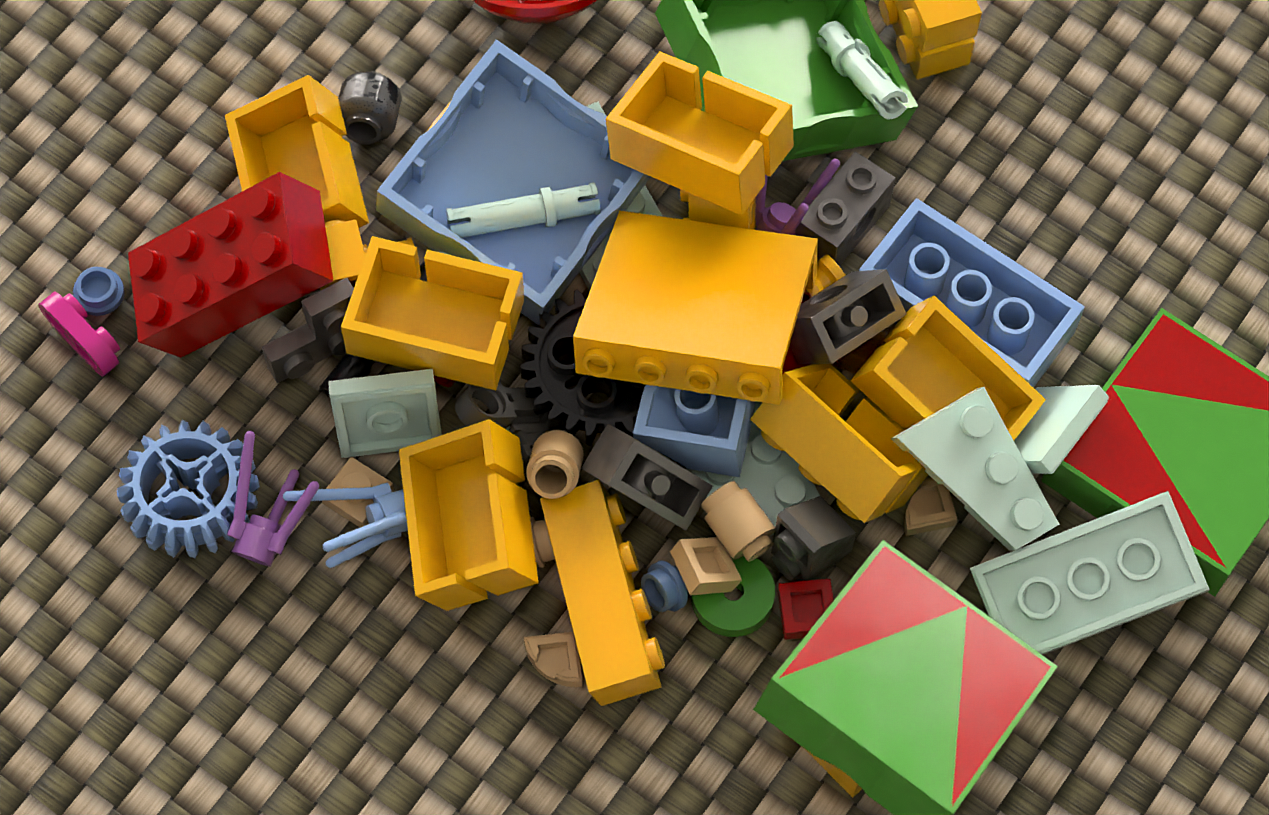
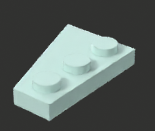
(981, 465)

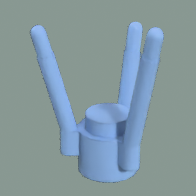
(384, 516)

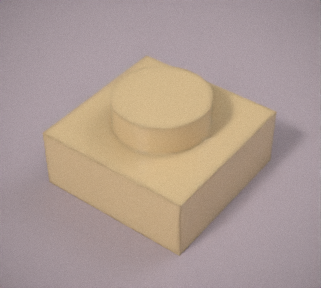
(354, 475)
(705, 566)

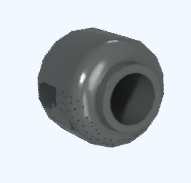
(369, 106)

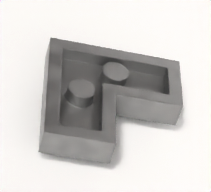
(314, 341)

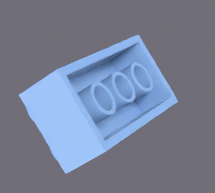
(984, 288)

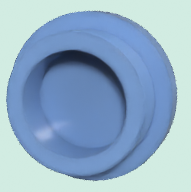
(99, 290)
(664, 587)

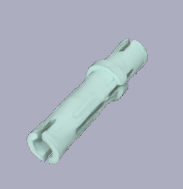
(853, 60)
(524, 211)

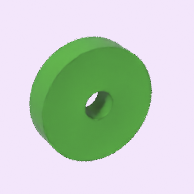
(743, 615)

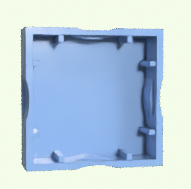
(502, 141)

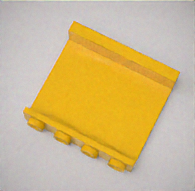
(694, 306)

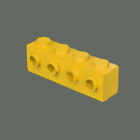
(601, 593)

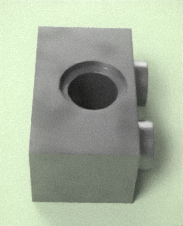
(847, 207)
(845, 316)
(646, 477)

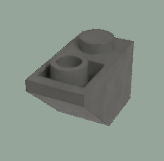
(810, 540)

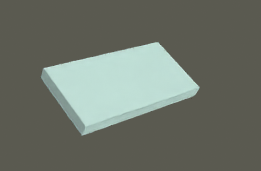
(1092, 576)

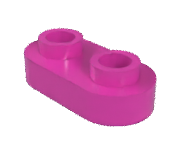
(67, 318)

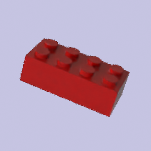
(230, 265)

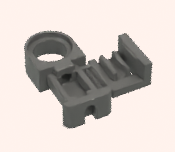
(507, 408)

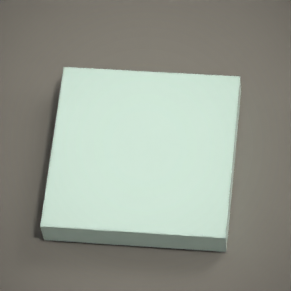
(384, 412)
(1058, 425)

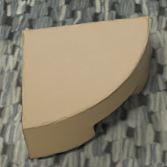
(929, 509)
(555, 657)

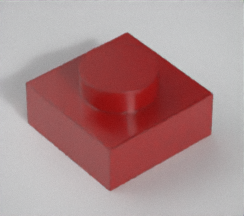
(803, 605)

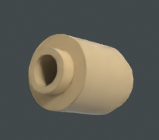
(555, 464)
(738, 521)

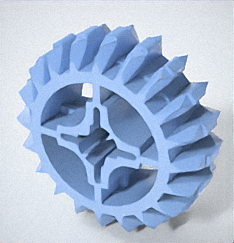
(159, 518)

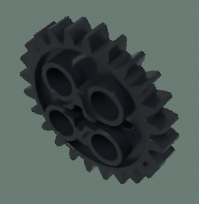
(549, 378)

